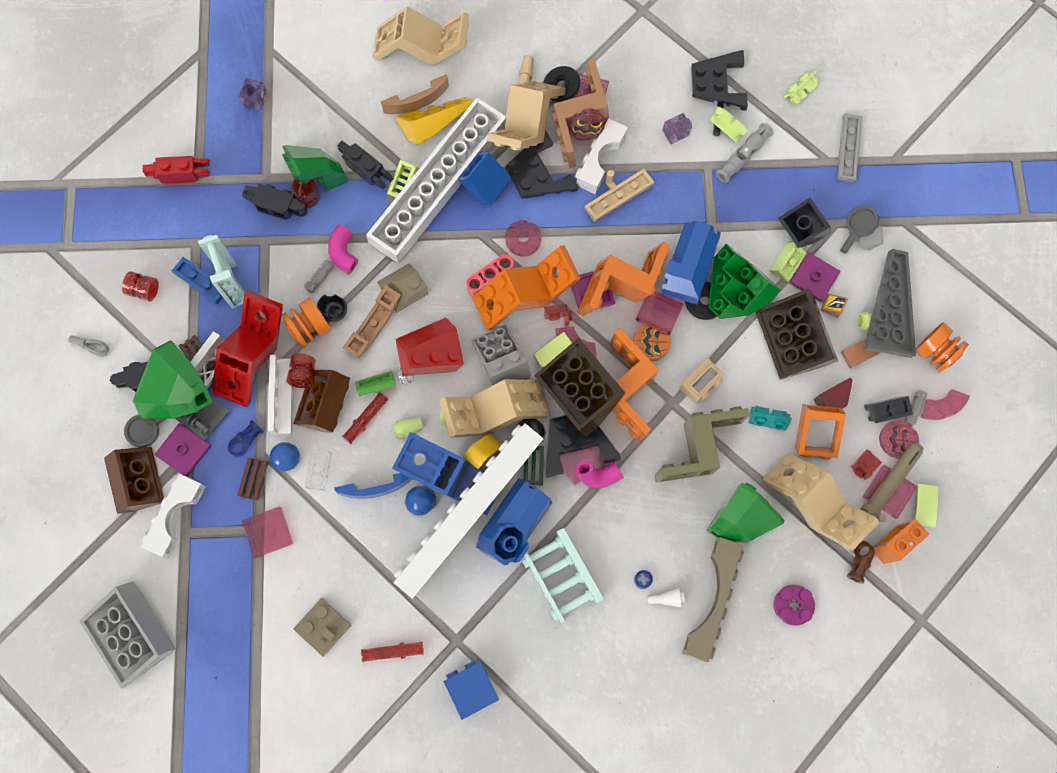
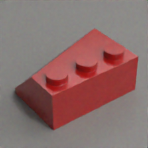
(430, 349)

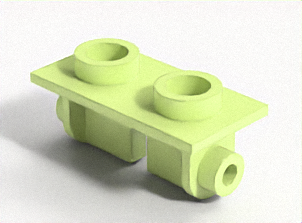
(796, 90)
(724, 121)

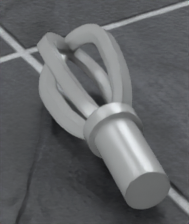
(84, 344)

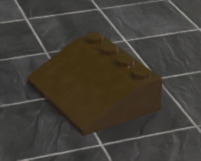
(796, 335)
(581, 387)

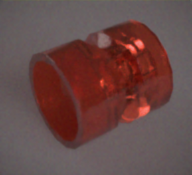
(306, 192)
(136, 285)
(300, 370)

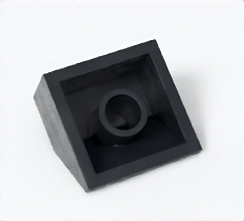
(805, 224)

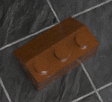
(322, 401)
(133, 479)

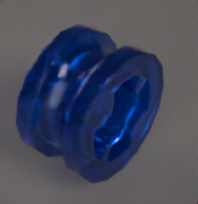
(647, 575)

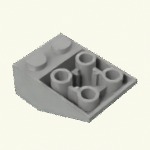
(501, 355)

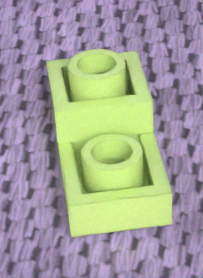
(926, 505)

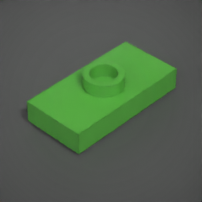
(375, 383)

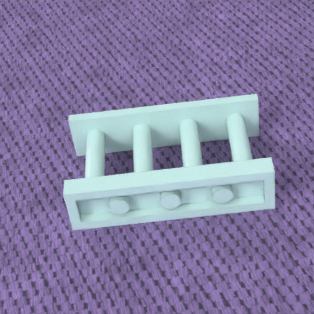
(223, 262)
(581, 576)

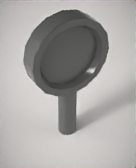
(860, 223)
(142, 431)

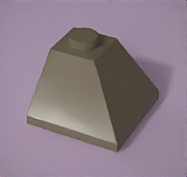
(407, 283)

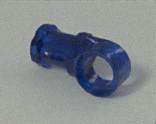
(245, 438)

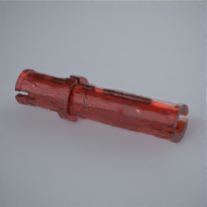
(350, 434)
(401, 650)

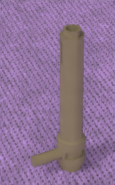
(892, 481)

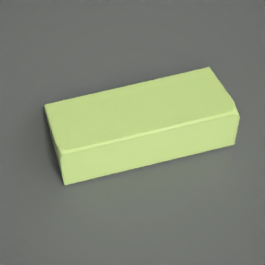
(788, 261)
(552, 349)

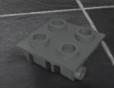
(205, 420)

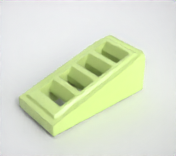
(399, 171)

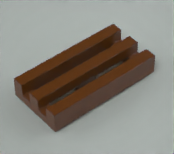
(188, 343)
(250, 461)

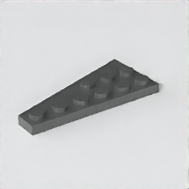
(892, 317)

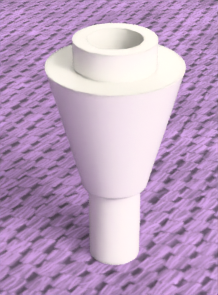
(671, 598)

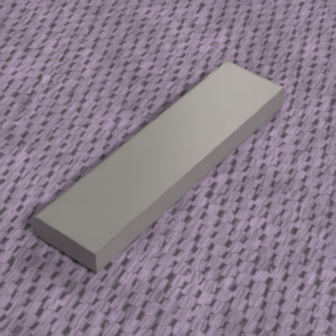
(849, 148)

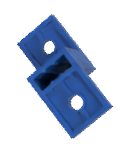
(441, 468)

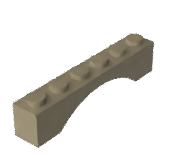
(701, 640)

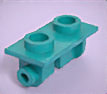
(778, 419)

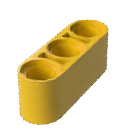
(482, 451)

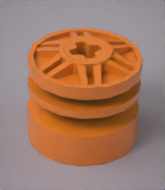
(306, 322)
(941, 347)

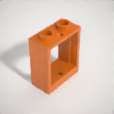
(825, 413)
(896, 544)

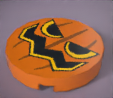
(652, 342)

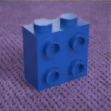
(485, 178)
(470, 689)

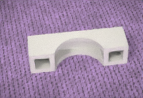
(592, 174)
(160, 536)

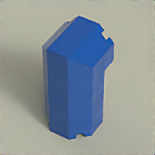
(691, 262)
(513, 523)

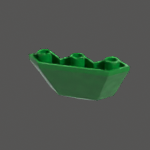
(310, 163)
(738, 286)
(170, 386)
(745, 516)

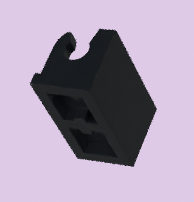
(889, 409)

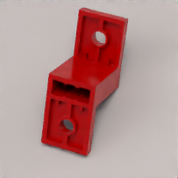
(247, 348)

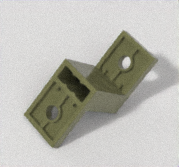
(702, 444)

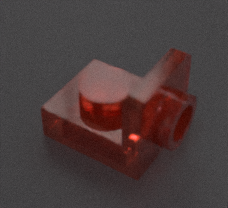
(555, 312)
(865, 465)

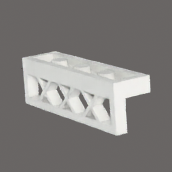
(205, 355)
(280, 398)

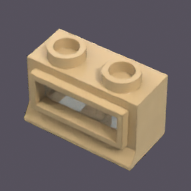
(701, 381)

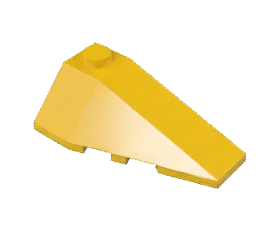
(425, 124)

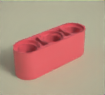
(493, 267)

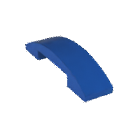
(351, 491)

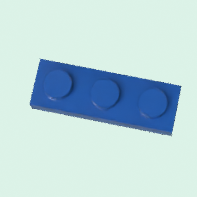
(197, 279)

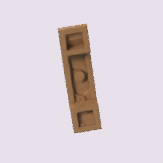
(396, 106)
(373, 323)

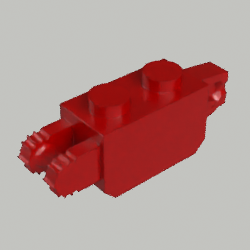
(177, 169)

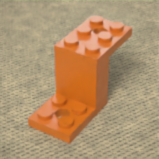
(624, 279)
(525, 287)
(632, 382)

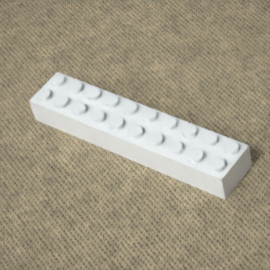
(435, 181)
(466, 513)

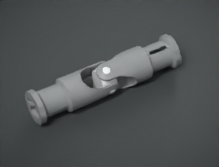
(752, 145)

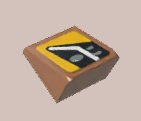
(834, 305)

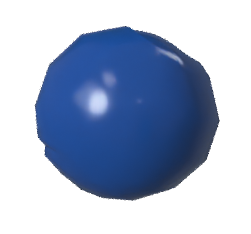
(284, 456)
(420, 500)

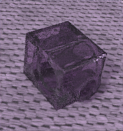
(252, 87)
(677, 128)

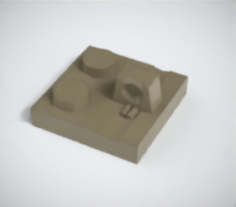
(322, 627)

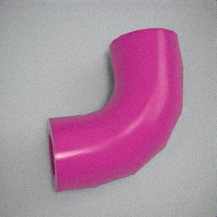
(338, 249)
(599, 477)

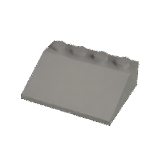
(127, 634)

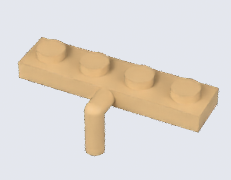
(618, 194)

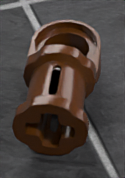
(861, 563)

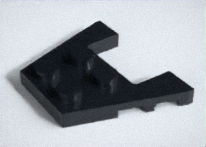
(710, 80)
(532, 176)
(566, 438)

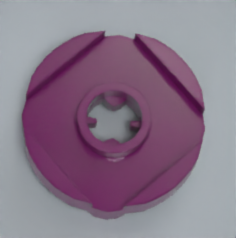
(786, 613)

